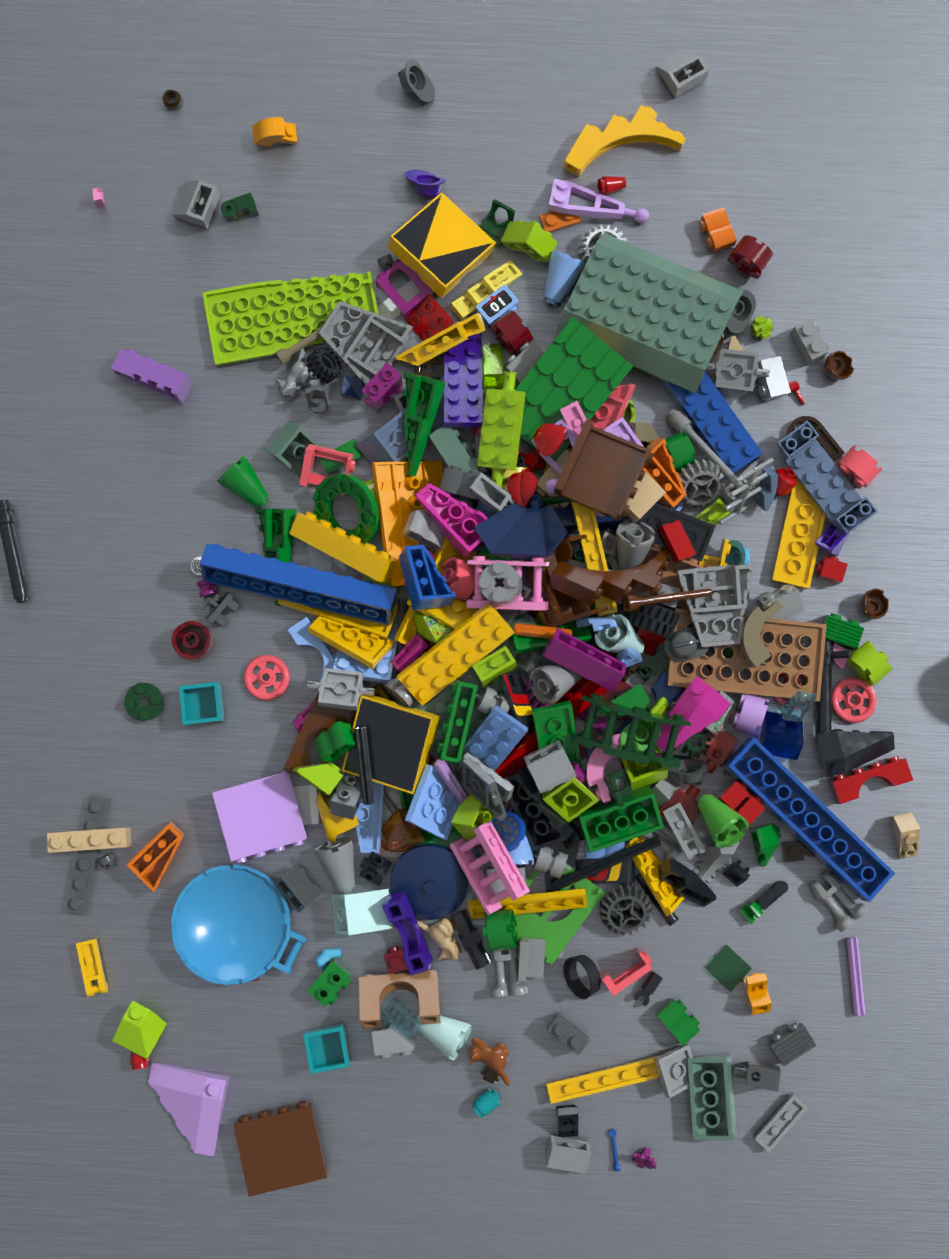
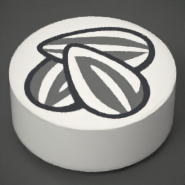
(195, 566)

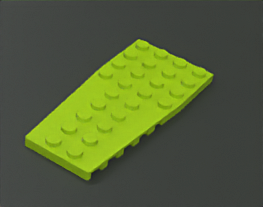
(272, 315)

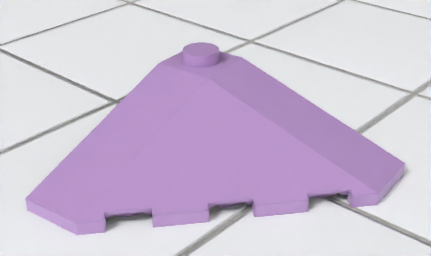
(194, 1101)

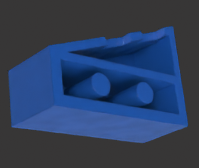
(423, 580)

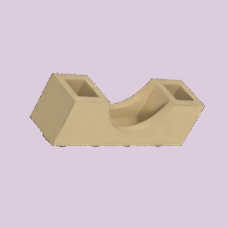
(89, 839)

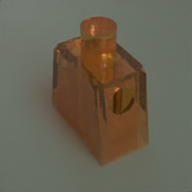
(399, 833)

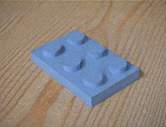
(495, 738)

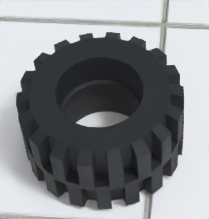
(654, 619)

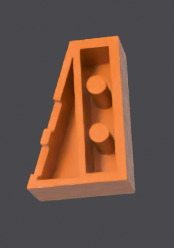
(664, 474)

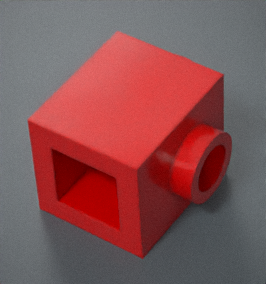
(831, 569)

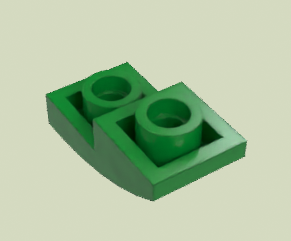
(349, 447)

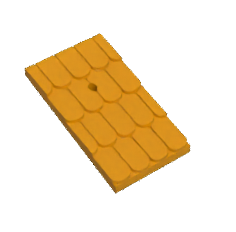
(397, 500)

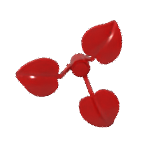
(524, 485)

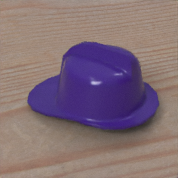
(426, 183)

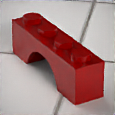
(847, 787)

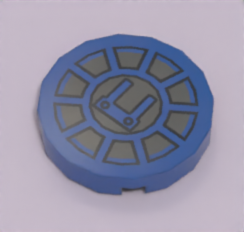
(510, 830)

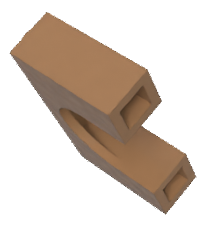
(375, 988)

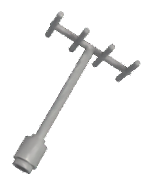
(681, 422)

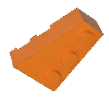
(153, 859)

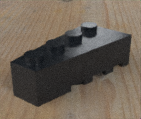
(541, 821)

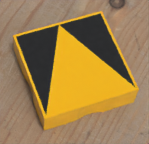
(441, 245)

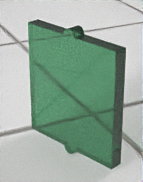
(728, 968)

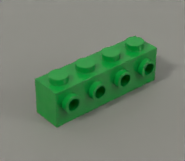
(457, 721)

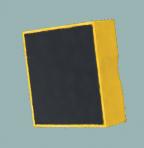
(396, 742)

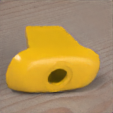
(332, 824)

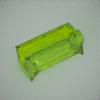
(492, 366)

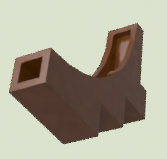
(592, 584)

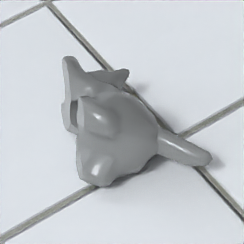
(296, 379)

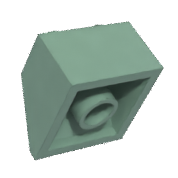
(290, 447)

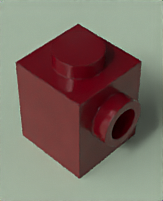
(395, 959)

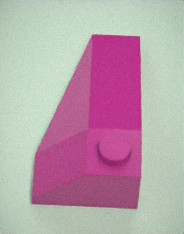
(452, 518)
(700, 706)

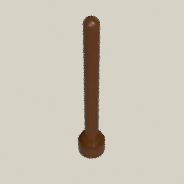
(633, 602)

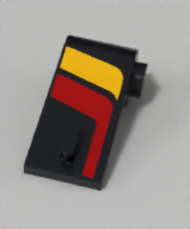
(517, 697)
(620, 873)

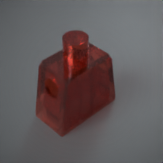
(726, 744)
(687, 801)

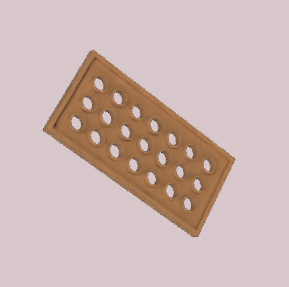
(753, 685)

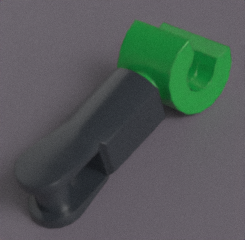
(754, 910)

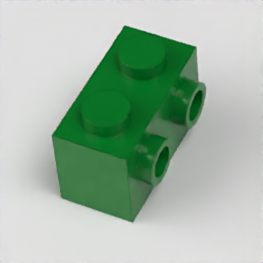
(329, 983)

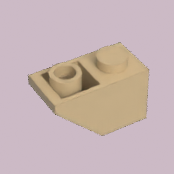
(906, 835)

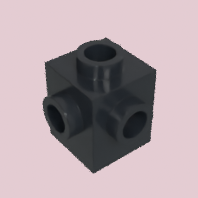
(374, 868)

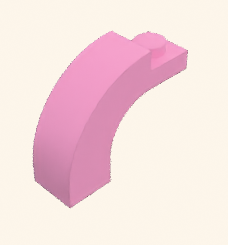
(596, 768)

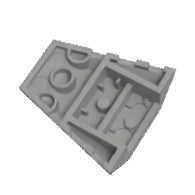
(364, 339)
(719, 616)

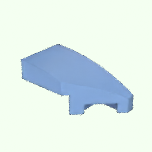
(598, 623)
(629, 656)

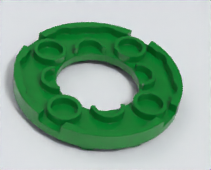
(356, 489)

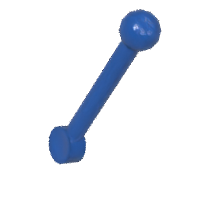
(612, 1133)

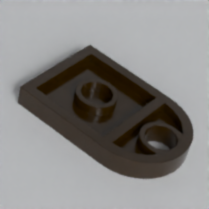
(824, 438)

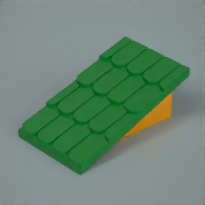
(570, 370)

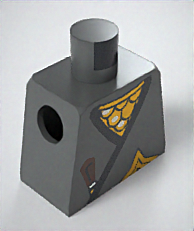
(768, 1077)

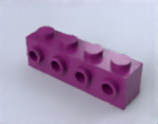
(584, 660)

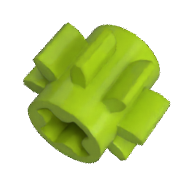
(761, 327)

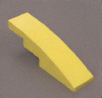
(490, 283)

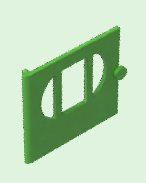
(557, 932)

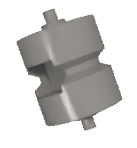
(489, 699)
(551, 862)

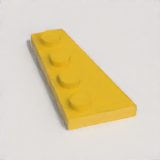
(648, 867)

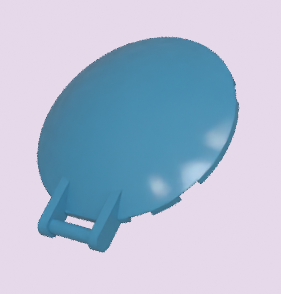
(233, 925)

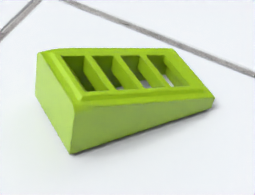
(660, 706)

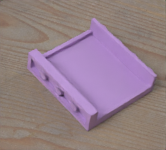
(259, 817)

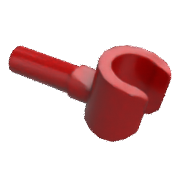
(794, 387)

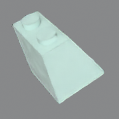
(360, 912)

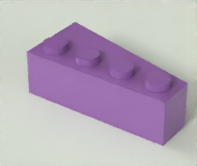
(152, 375)

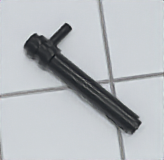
(12, 552)
(824, 706)

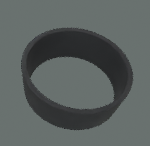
(573, 980)

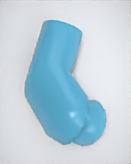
(324, 957)

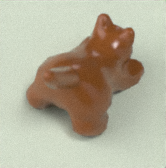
(493, 1057)

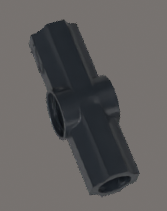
(470, 939)

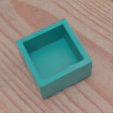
(201, 703)
(327, 1048)

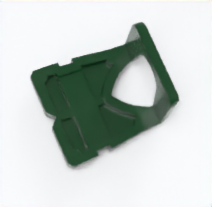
(494, 229)
(615, 795)

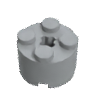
(508, 575)

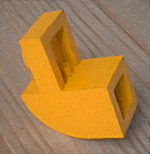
(274, 130)
(757, 994)

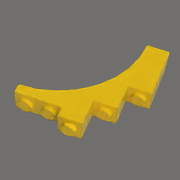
(618, 132)

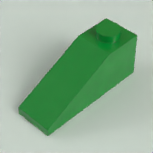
(633, 697)

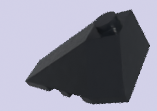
(845, 751)

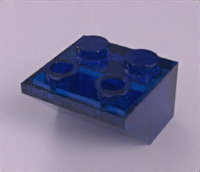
(781, 736)

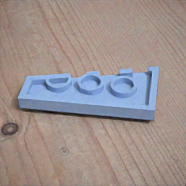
(370, 821)

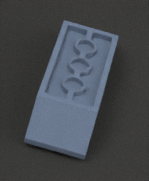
(389, 440)
(824, 480)

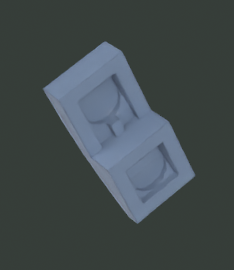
(769, 485)

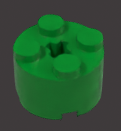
(681, 450)
(500, 930)

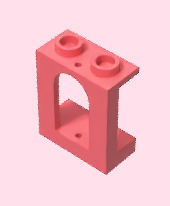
(312, 451)
(628, 976)

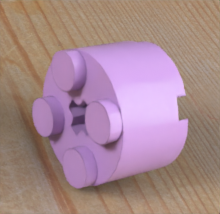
(751, 715)

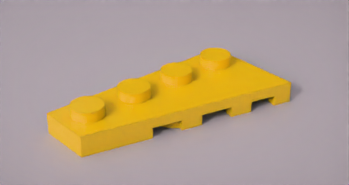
(450, 615)
(358, 645)

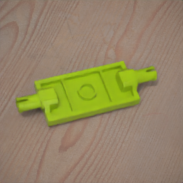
(501, 428)

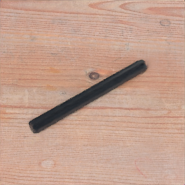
(606, 863)

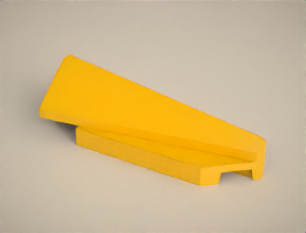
(443, 341)

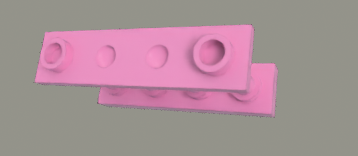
(536, 601)
(500, 859)

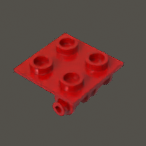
(429, 318)

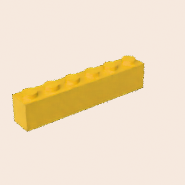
(343, 547)

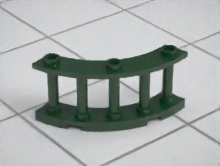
(627, 751)

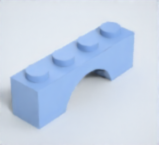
(304, 638)

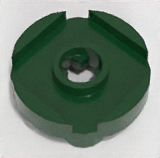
(139, 691)

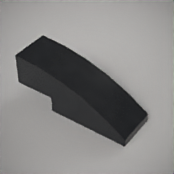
(685, 882)

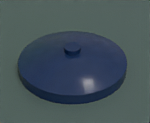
(430, 880)

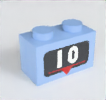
(497, 305)

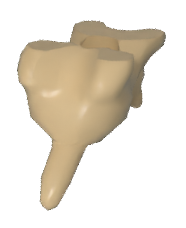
(441, 934)

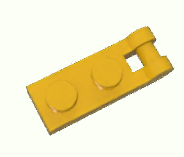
(91, 967)

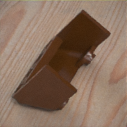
(560, 606)

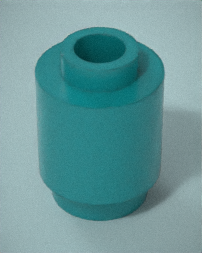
(486, 1102)

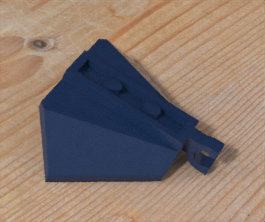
(523, 531)

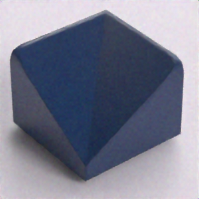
(351, 387)

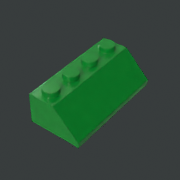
(610, 824)

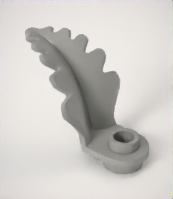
(713, 861)

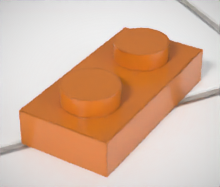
(557, 221)

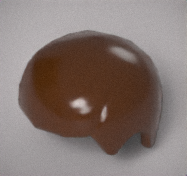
(839, 365)
(874, 603)

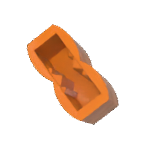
(718, 230)

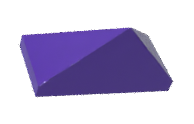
(832, 540)

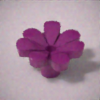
(644, 1159)

